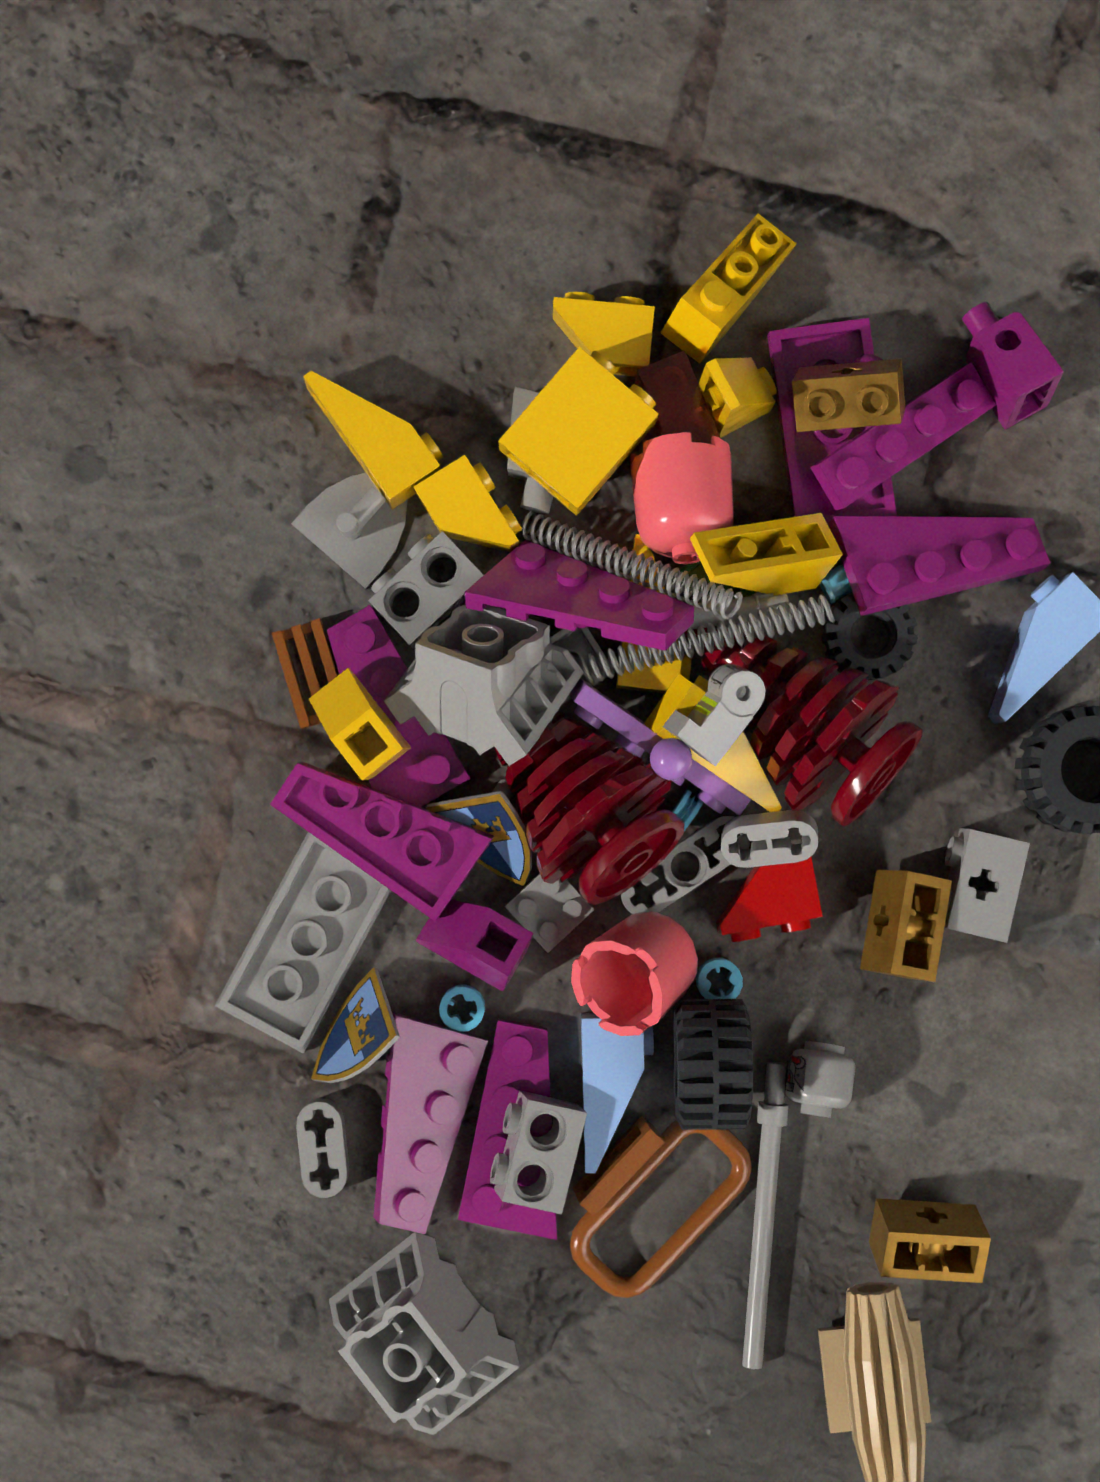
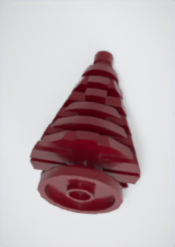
(820, 726)
(591, 810)

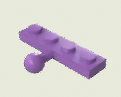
(668, 757)

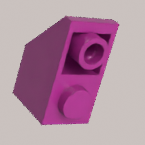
(477, 941)

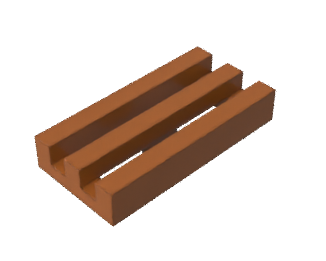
(298, 634)

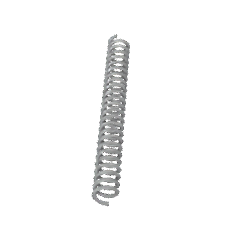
(633, 565)
(709, 641)

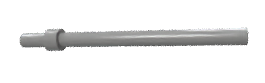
(773, 1116)

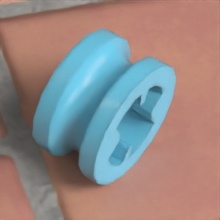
(733, 976)
(454, 1021)

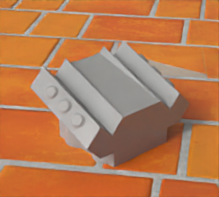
(486, 681)
(420, 1336)

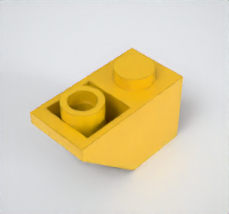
(614, 329)
(464, 509)
(358, 725)

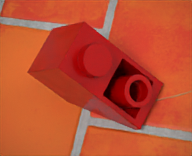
(772, 897)

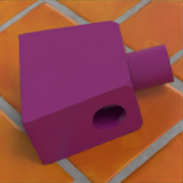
(1011, 363)

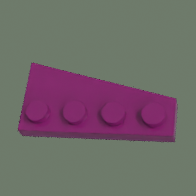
(922, 558)
(431, 763)
(393, 841)

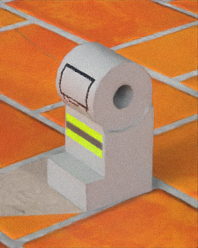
(721, 714)

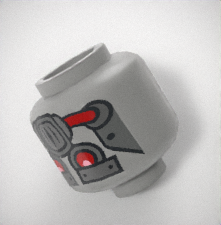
(820, 1078)

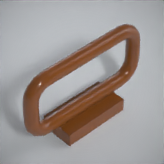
(619, 1176)

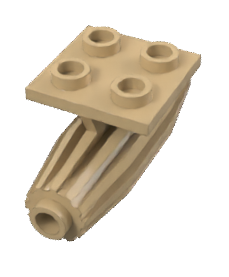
(878, 1383)

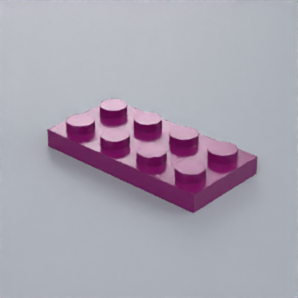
(811, 347)

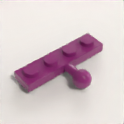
(889, 448)

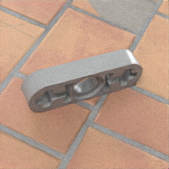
(660, 896)

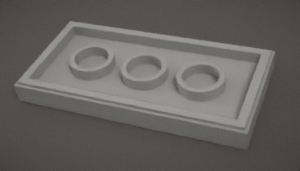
(304, 945)

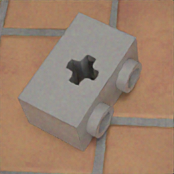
(995, 860)

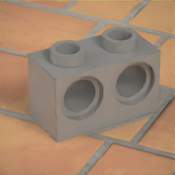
(435, 598)
(552, 1152)

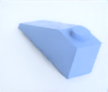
(1047, 639)
(609, 1077)

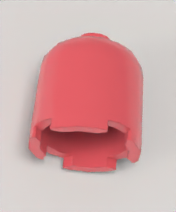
(681, 491)
(635, 972)

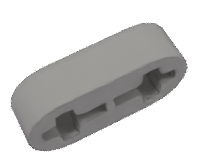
(769, 838)
(310, 1148)

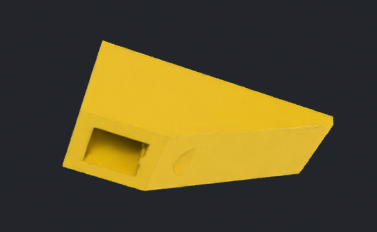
(727, 288)

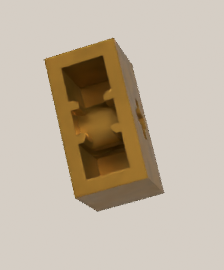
(849, 395)
(906, 924)
(929, 1240)

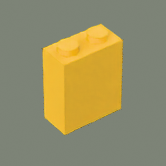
(579, 429)

